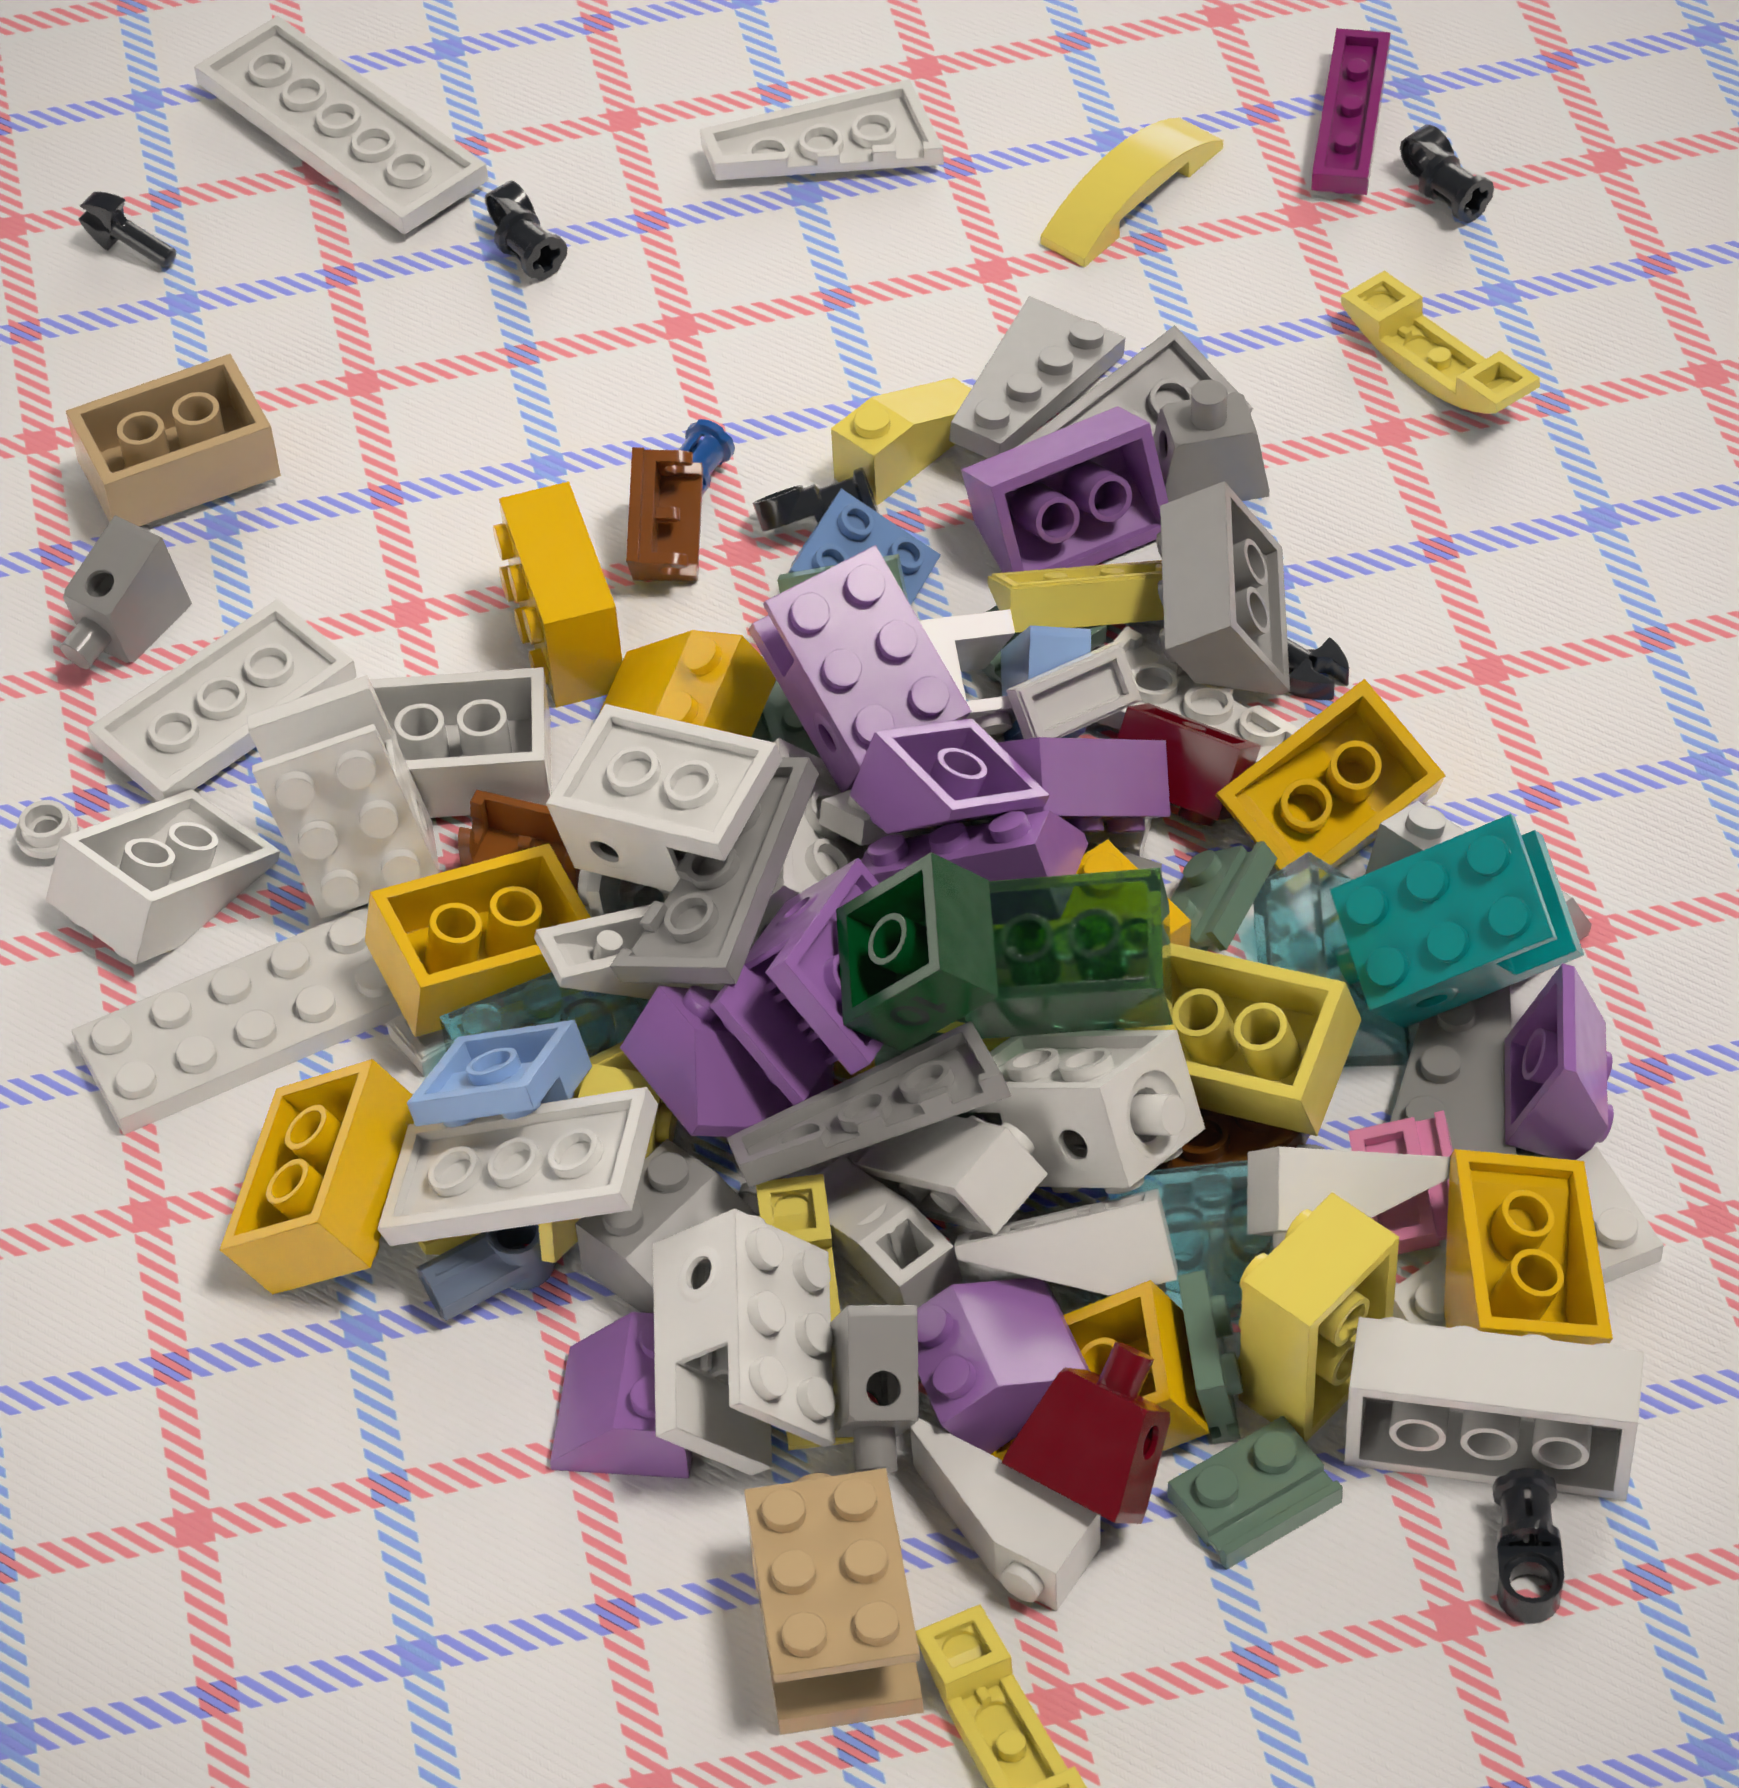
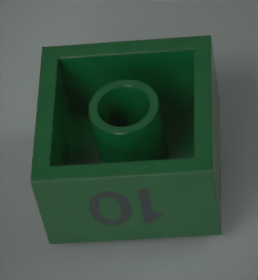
(916, 952)

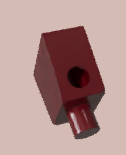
(1096, 1437)

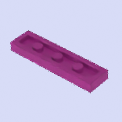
(1351, 112)

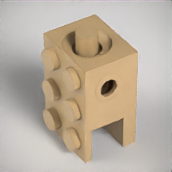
(834, 1600)

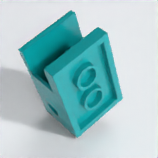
(1454, 922)

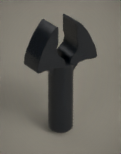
(107, 224)
(1309, 663)

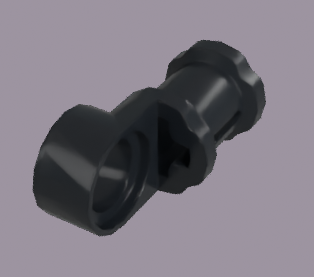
(1440, 175)
(521, 234)
(799, 502)
(1537, 1557)

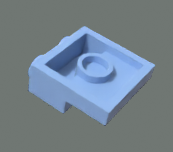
(502, 1074)

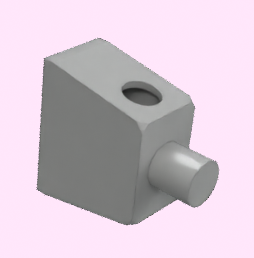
(1210, 443)
(122, 596)
(877, 1355)

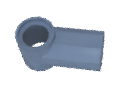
(483, 1269)

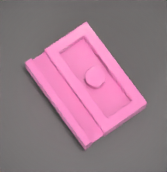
(1423, 1218)

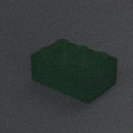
(1079, 954)

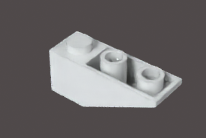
(887, 1238)

